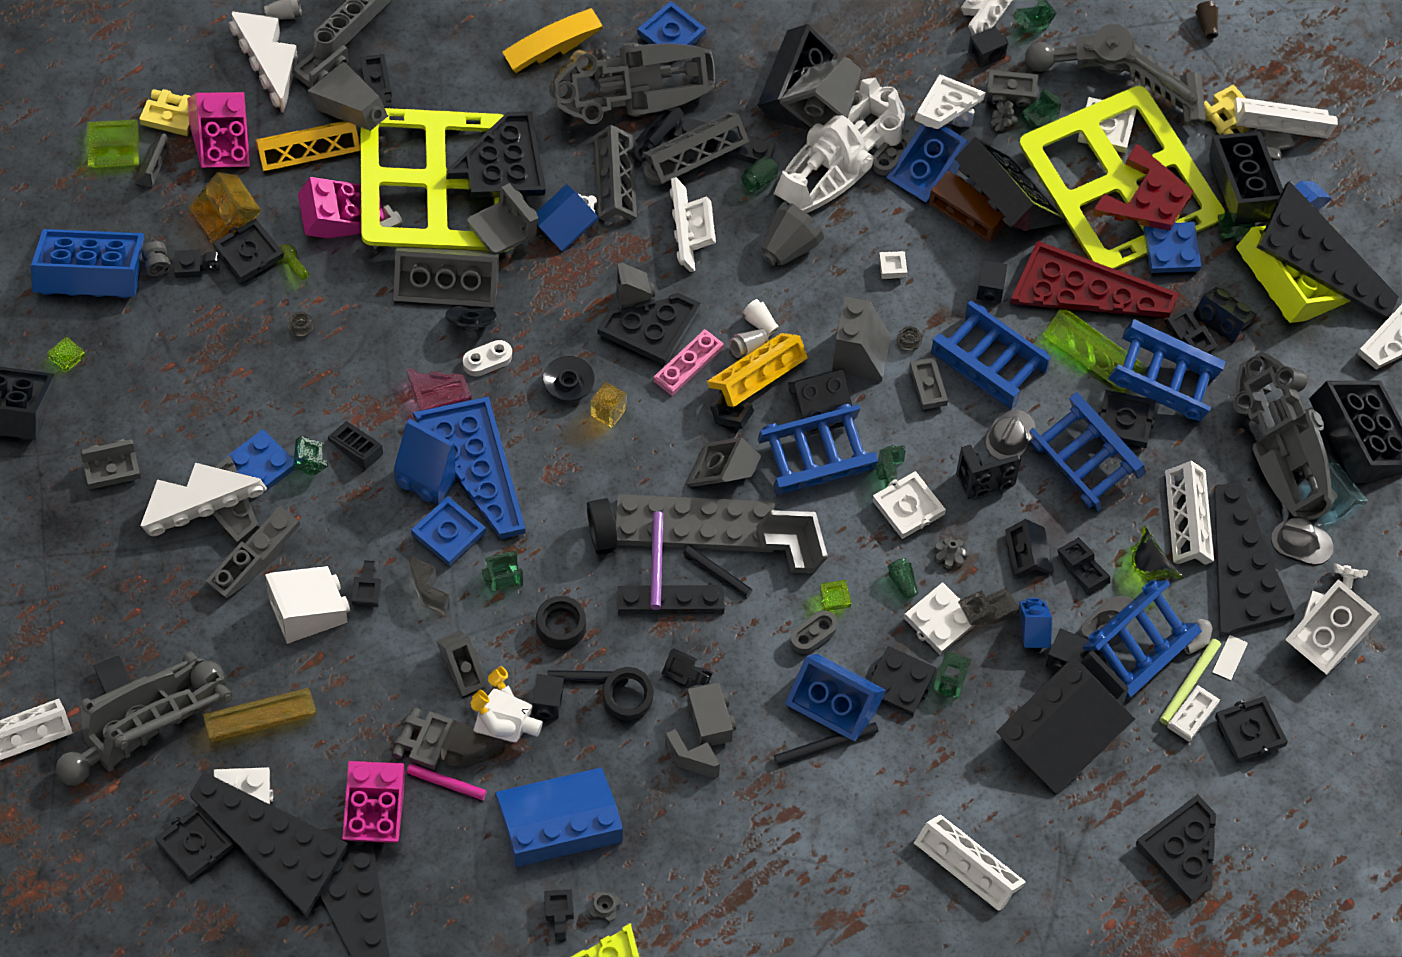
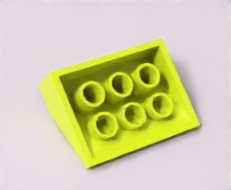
(1292, 291)

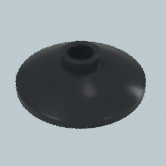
(470, 317)
(568, 369)

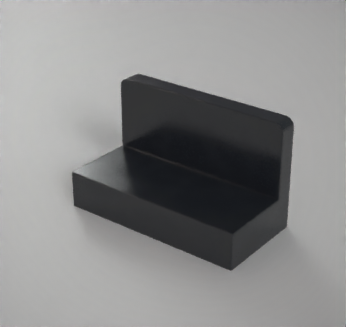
(1029, 548)

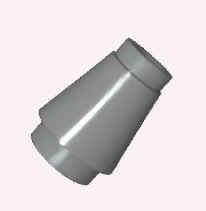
(283, 9)
(746, 342)

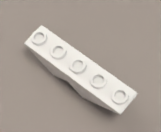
(271, 59)
(205, 492)

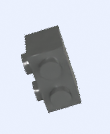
(710, 715)

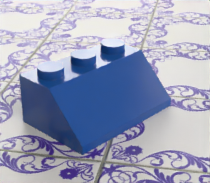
(834, 696)

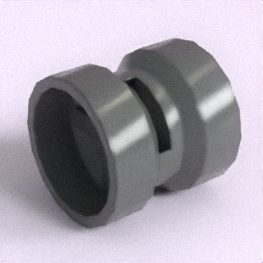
(155, 257)

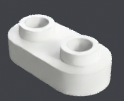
(488, 358)

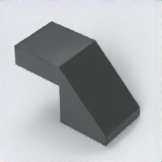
(697, 760)

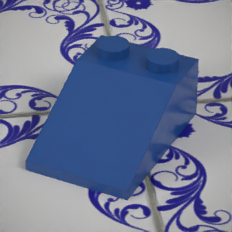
(927, 160)
(425, 463)

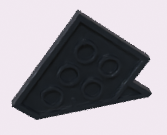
(503, 157)

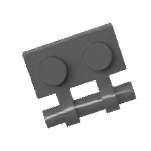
(427, 747)

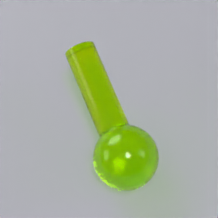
(290, 257)

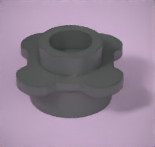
(608, 899)

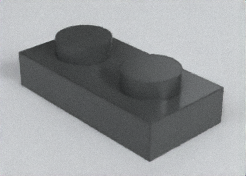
(928, 383)

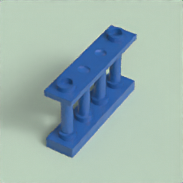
(1173, 350)
(986, 376)
(1095, 429)
(812, 474)
(1163, 650)

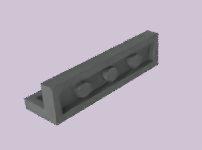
(693, 138)
(610, 171)

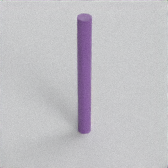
(656, 563)

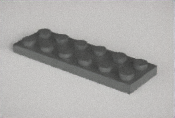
(692, 522)

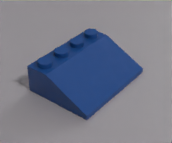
(87, 263)
(559, 817)

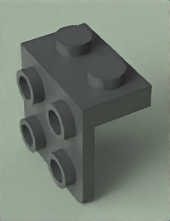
(505, 223)

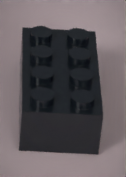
(1245, 176)

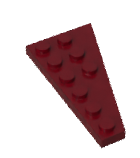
(1076, 283)

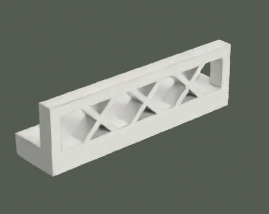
(1284, 118)
(1197, 509)
(33, 728)
(968, 862)

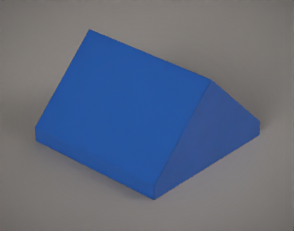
(565, 217)

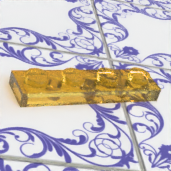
(259, 714)

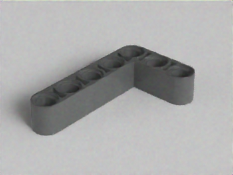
(344, 25)

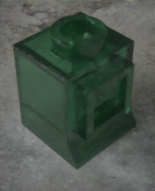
(502, 563)
(950, 685)

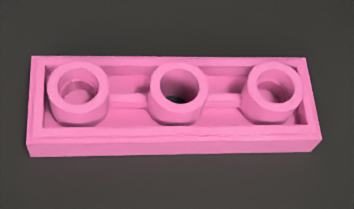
(688, 362)

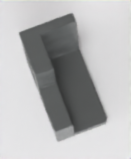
(797, 535)

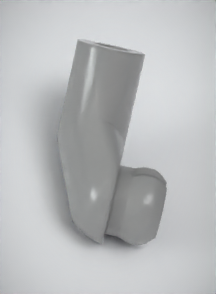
(1202, 639)

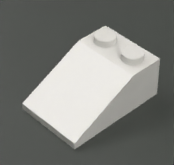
(1333, 627)

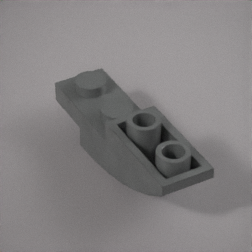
(255, 555)

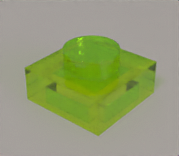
(66, 354)
(835, 595)

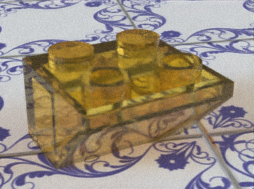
(223, 205)

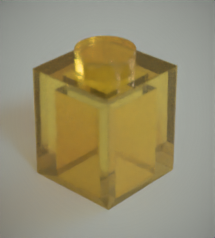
(608, 404)

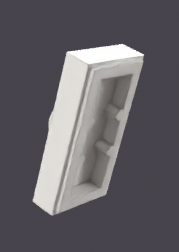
(1193, 713)

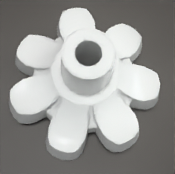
(1349, 574)

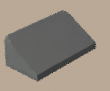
(153, 162)

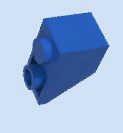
(1035, 623)

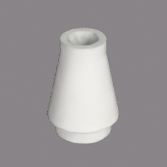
(760, 317)

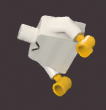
(502, 713)

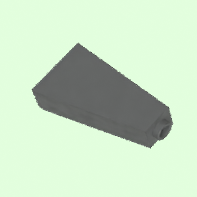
(348, 98)

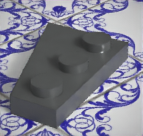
(238, 519)

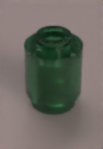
(760, 174)

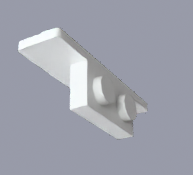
(985, 13)
(693, 224)

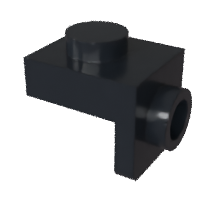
(728, 415)

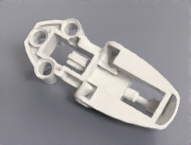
(843, 147)

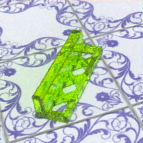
(1093, 338)

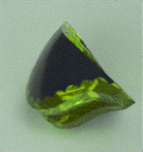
(1150, 560)

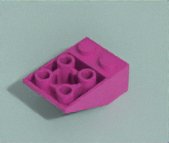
(219, 129)
(331, 208)
(373, 801)

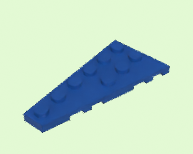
(479, 460)

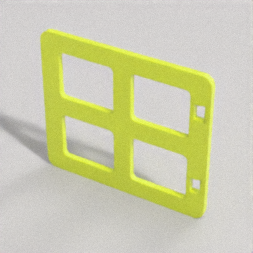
(1119, 176)
(432, 178)

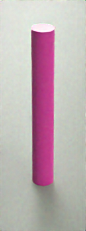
(446, 781)

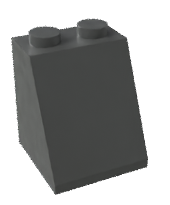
(823, 92)
(861, 341)

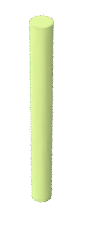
(1190, 681)

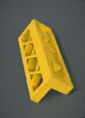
(306, 135)
(759, 368)

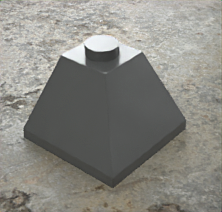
(724, 462)

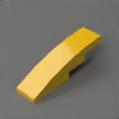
(556, 37)

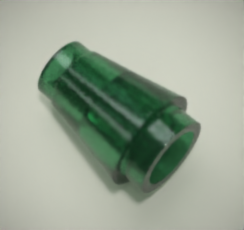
(903, 577)

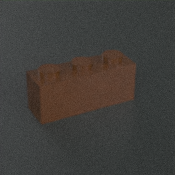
(966, 206)

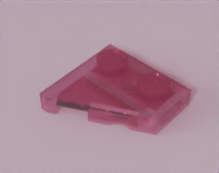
(438, 388)

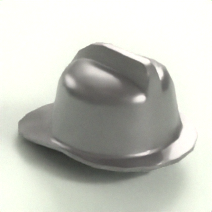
(1009, 434)
(1302, 541)
(1105, 614)

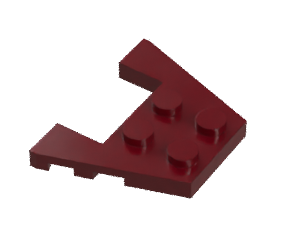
(1157, 199)

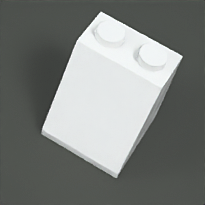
(306, 601)

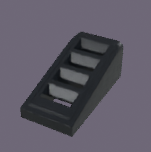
(374, 451)

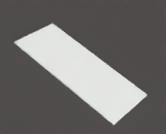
(1230, 657)

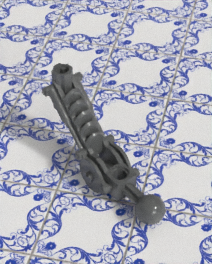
(1116, 52)

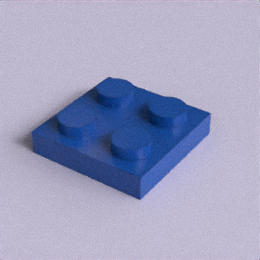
(671, 26)
(1173, 249)
(263, 459)
(448, 531)

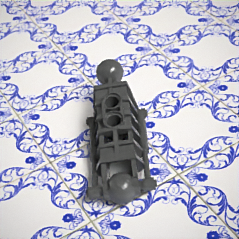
(138, 711)

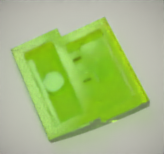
(113, 143)

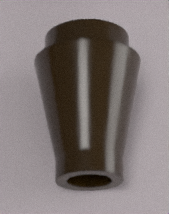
(1208, 17)

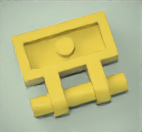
(1224, 104)
(165, 116)

